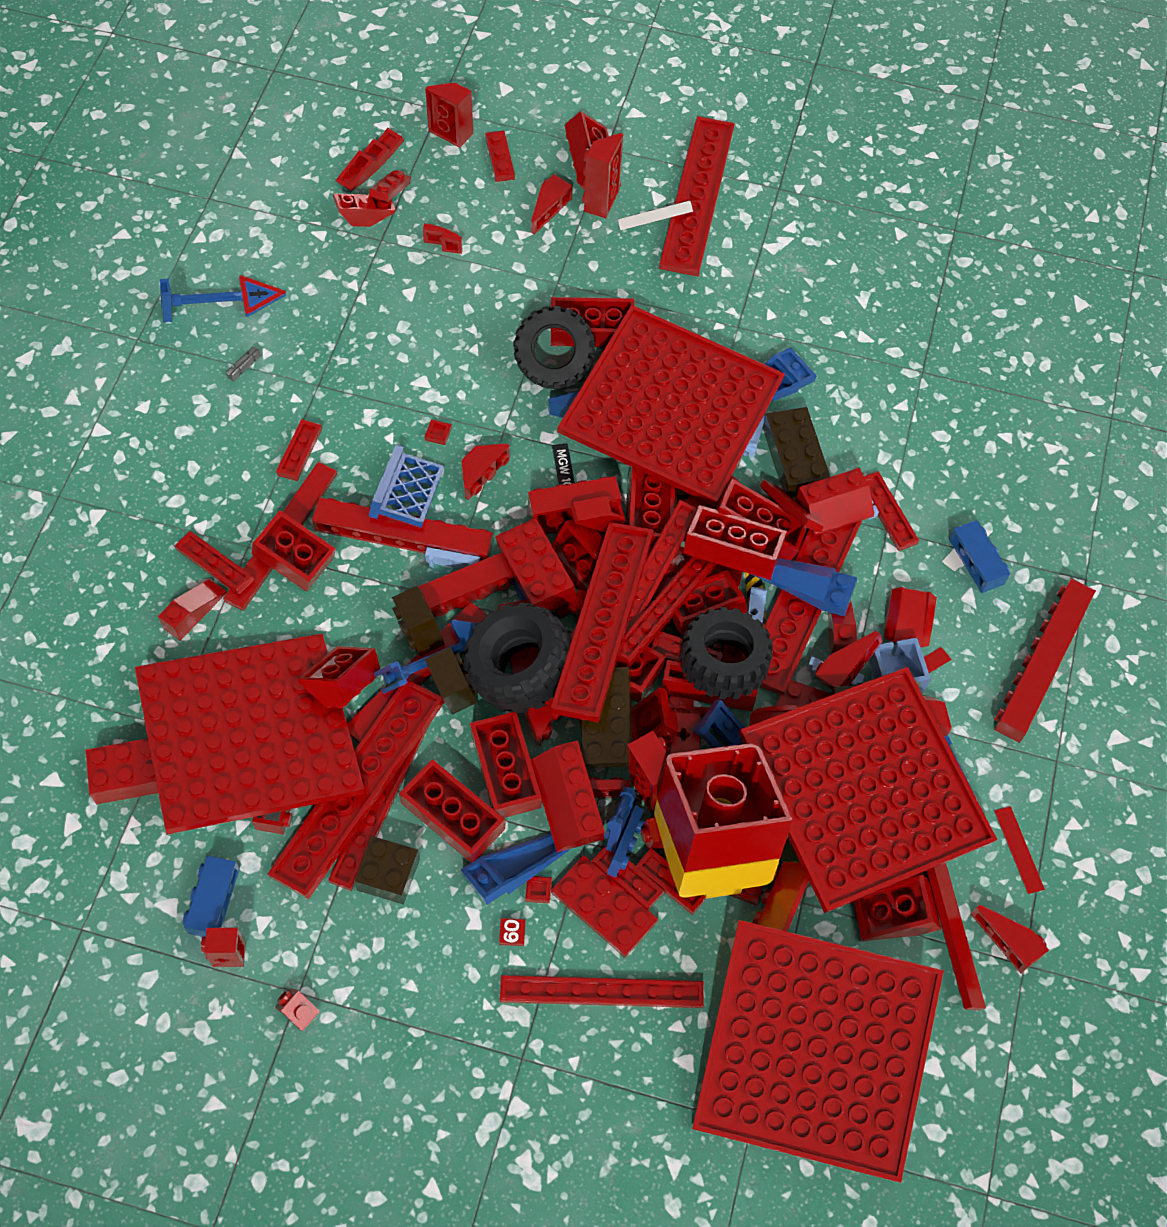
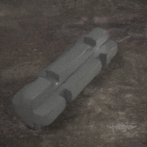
(243, 363)

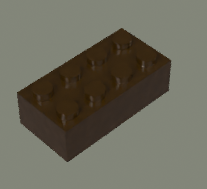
(794, 449)
(607, 741)

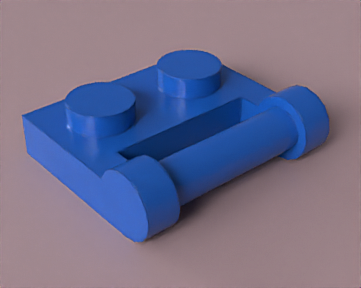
(722, 722)
(619, 820)

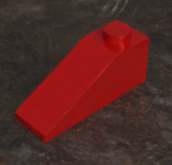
(553, 196)
(190, 608)
(842, 630)
(845, 664)
(1013, 939)

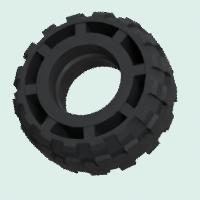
(499, 639)

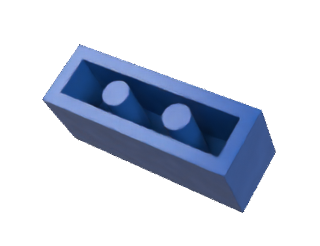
(979, 556)
(211, 895)

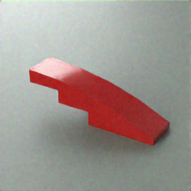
(369, 161)

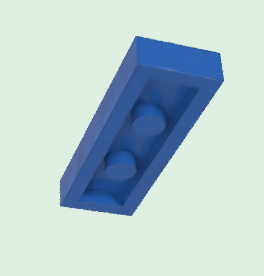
(627, 842)

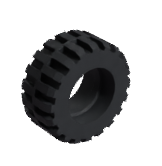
(554, 318)
(732, 629)

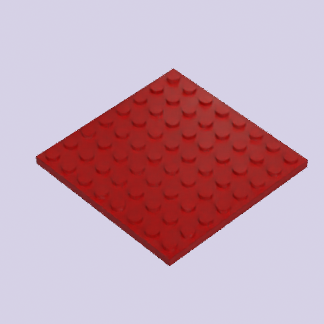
(672, 404)
(243, 736)
(869, 788)
(818, 1050)

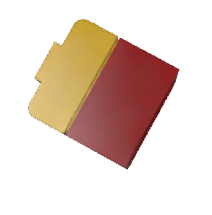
(721, 820)

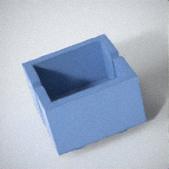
(905, 654)

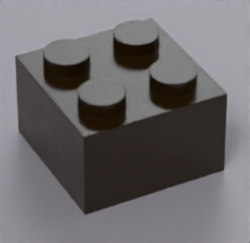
(417, 621)
(452, 680)
(387, 870)

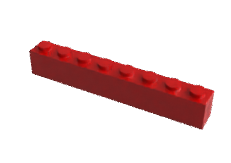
(354, 522)
(1044, 661)

